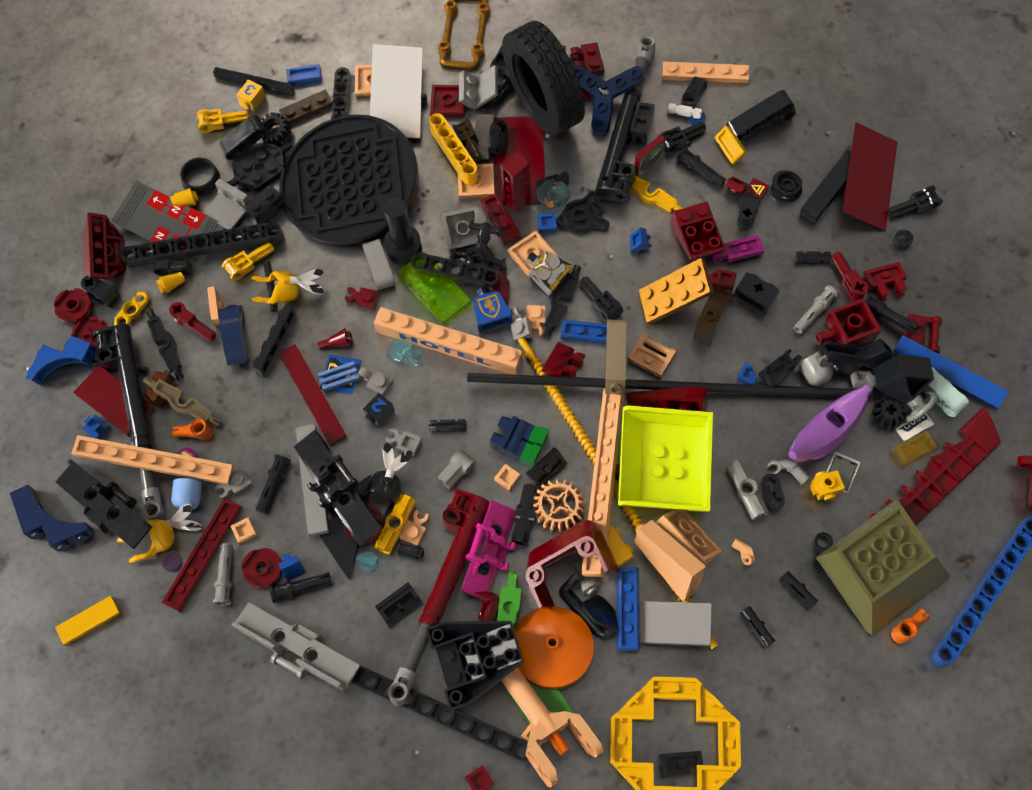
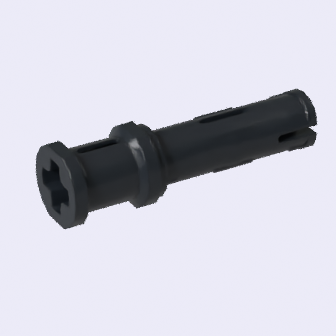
(694, 162)
(881, 310)
(275, 475)
(291, 588)

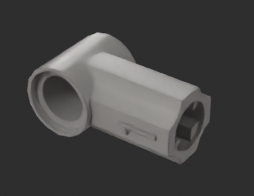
(459, 465)

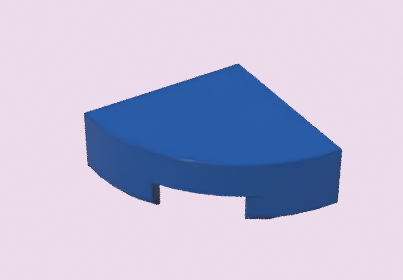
(747, 375)

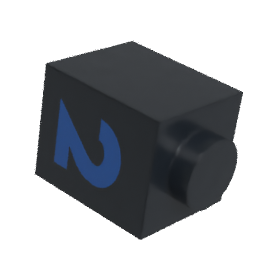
(378, 410)

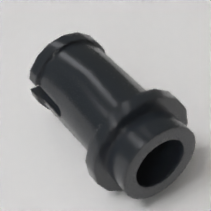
(411, 551)

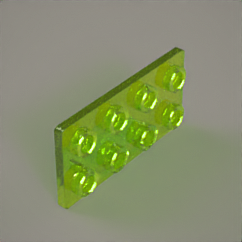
(436, 293)

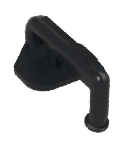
(594, 611)

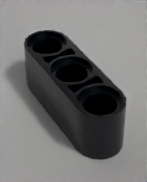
(242, 137)

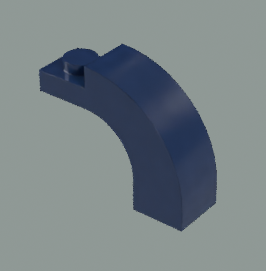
(232, 334)

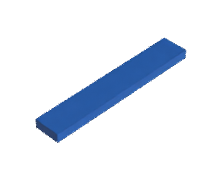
(954, 372)

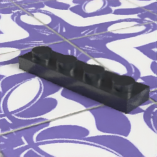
(274, 340)

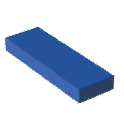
(584, 331)

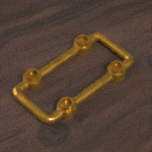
(477, 50)

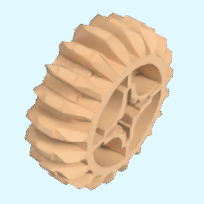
(566, 491)

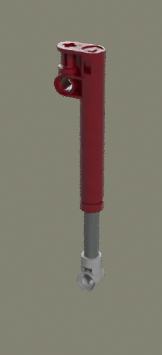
(468, 511)

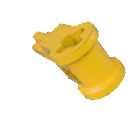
(215, 119)
(243, 263)

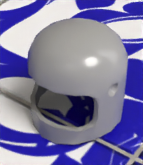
(813, 372)

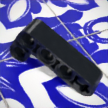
(763, 114)

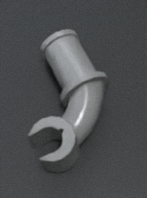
(792, 467)

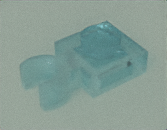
(401, 351)

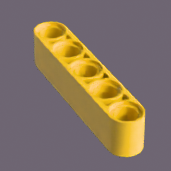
(453, 149)

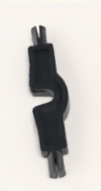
(558, 309)
(168, 351)

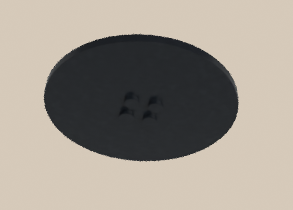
(343, 177)

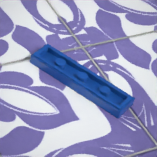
(628, 609)

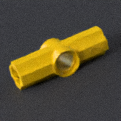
(390, 535)

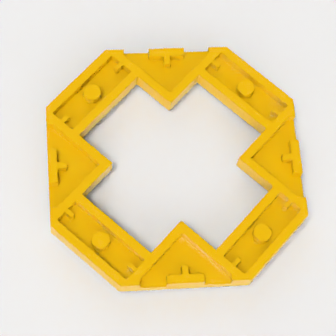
(708, 710)

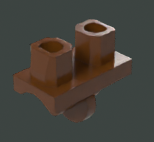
(153, 397)

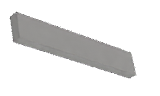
(315, 515)

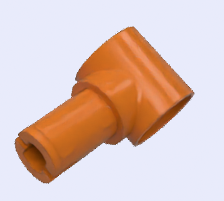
(193, 430)
(910, 626)

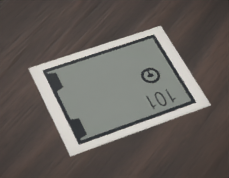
(846, 467)

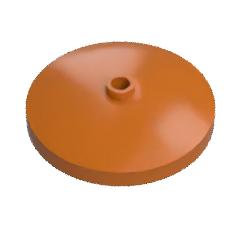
(559, 664)

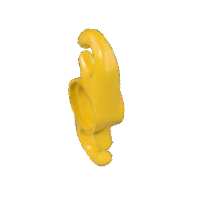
(134, 303)

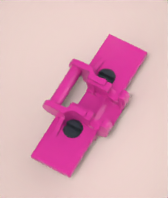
(494, 552)

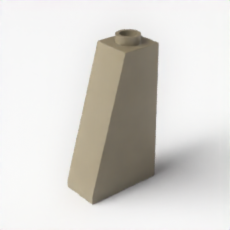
(615, 357)

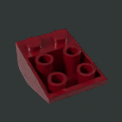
(697, 231)

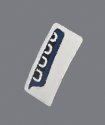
(912, 428)

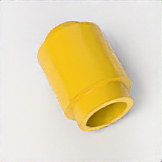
(185, 197)

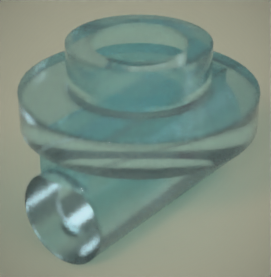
(367, 561)

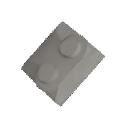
(457, 227)

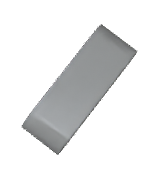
(378, 264)

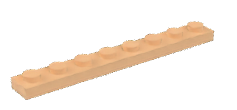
(152, 460)

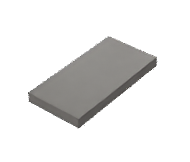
(675, 623)

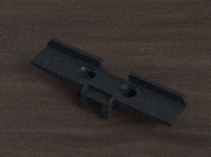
(101, 510)
(356, 513)

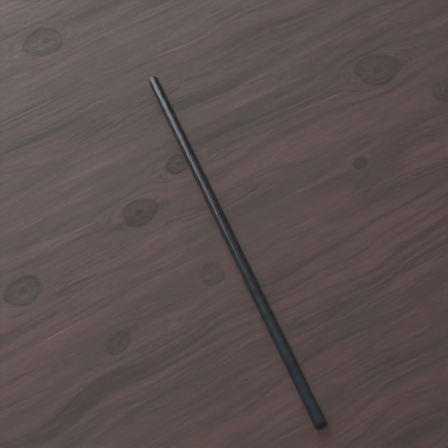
(655, 385)

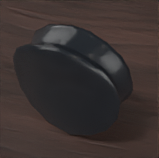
(786, 185)

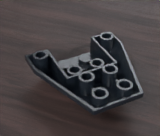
(474, 657)

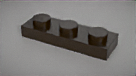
(306, 107)

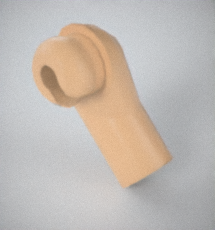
(746, 552)

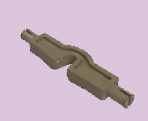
(173, 396)

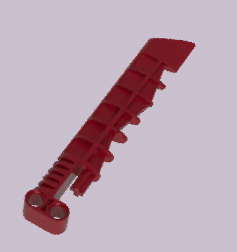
(950, 467)

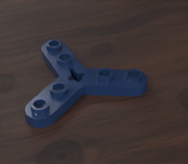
(615, 86)

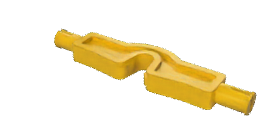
(658, 197)

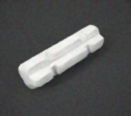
(683, 110)

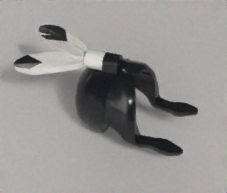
(387, 480)

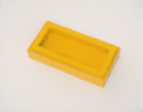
(730, 144)

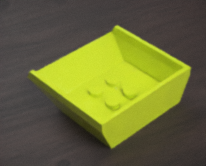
(666, 459)

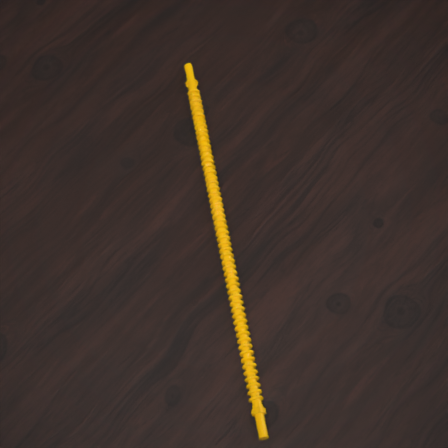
(589, 447)

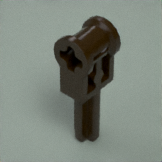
(468, 137)

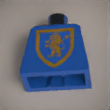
(490, 310)

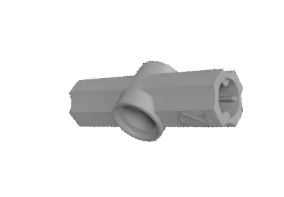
(742, 478)

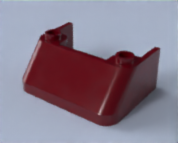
(584, 538)

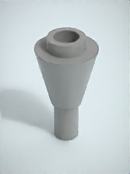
(589, 585)

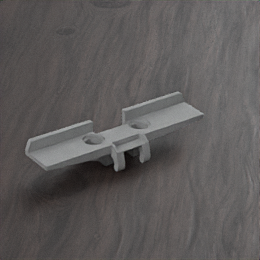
(299, 640)

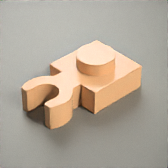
(537, 317)
(414, 531)

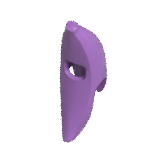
(830, 426)

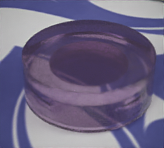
(172, 561)

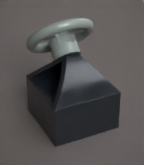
(904, 380)

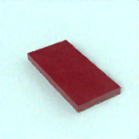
(105, 396)

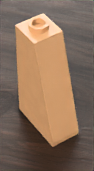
(670, 559)

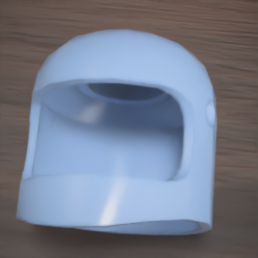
(186, 492)

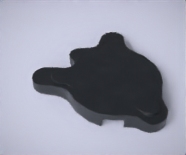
(582, 215)

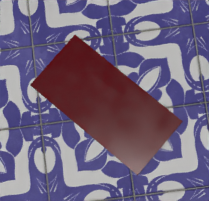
(526, 139)
(870, 176)

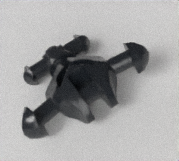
(480, 253)

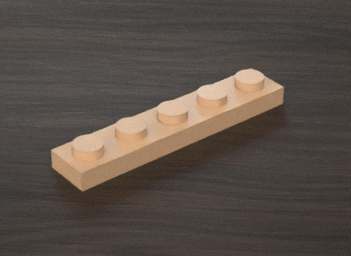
(705, 71)

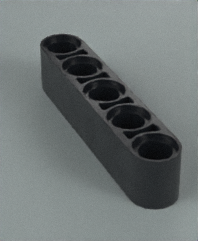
(827, 190)
(447, 266)

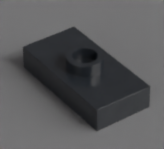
(546, 467)
(680, 763)

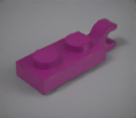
(740, 249)

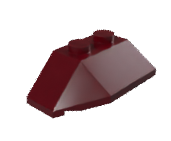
(101, 247)

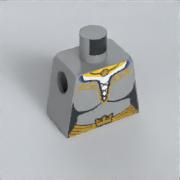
(548, 270)

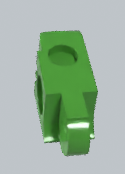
(510, 600)

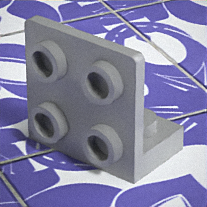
(478, 90)
(227, 205)

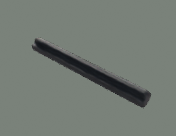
(243, 77)

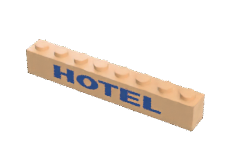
(448, 341)

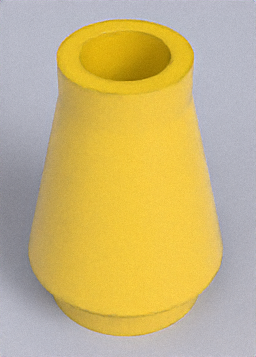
(169, 282)

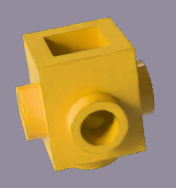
(827, 485)

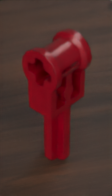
(851, 279)
(186, 318)

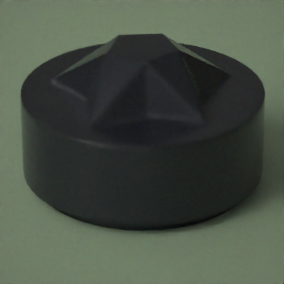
(903, 239)

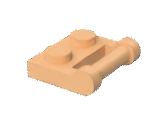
(649, 359)

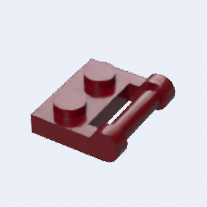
(920, 334)

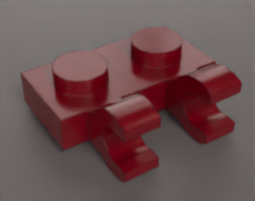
(591, 56)
(886, 275)
(559, 358)

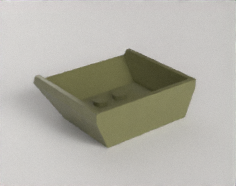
(883, 567)

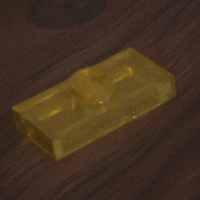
(914, 448)

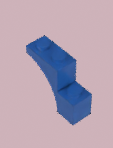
(49, 359)

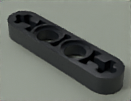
(341, 97)

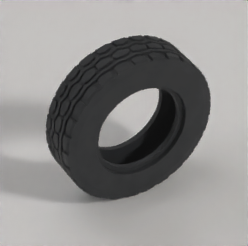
(543, 77)

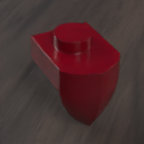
(490, 605)

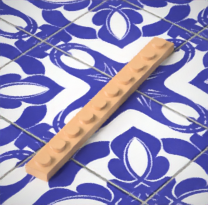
(604, 474)

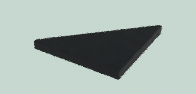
(337, 540)

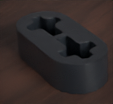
(768, 494)

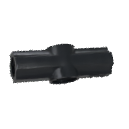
(525, 515)

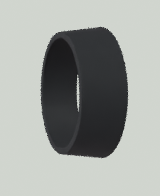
(203, 189)

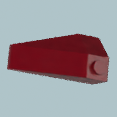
(672, 398)

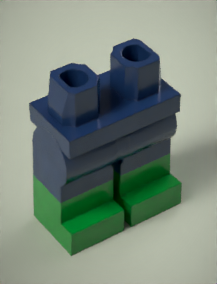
(520, 440)

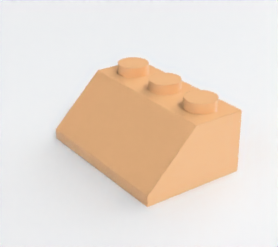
(689, 535)

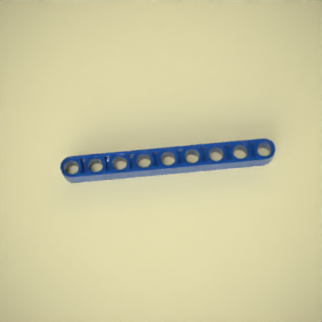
(980, 596)

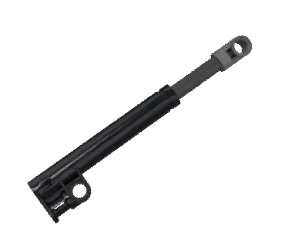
(613, 178)
(118, 344)

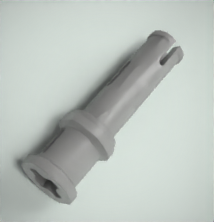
(820, 304)
(223, 583)

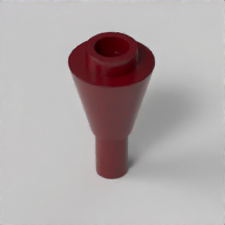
(342, 338)

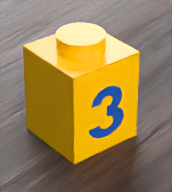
(251, 95)

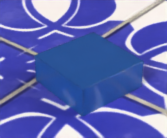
(547, 222)

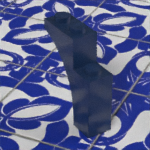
(37, 521)

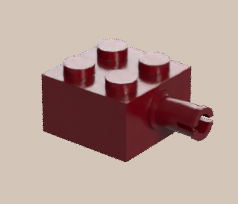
(850, 325)

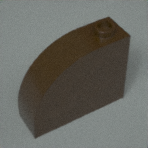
(712, 316)

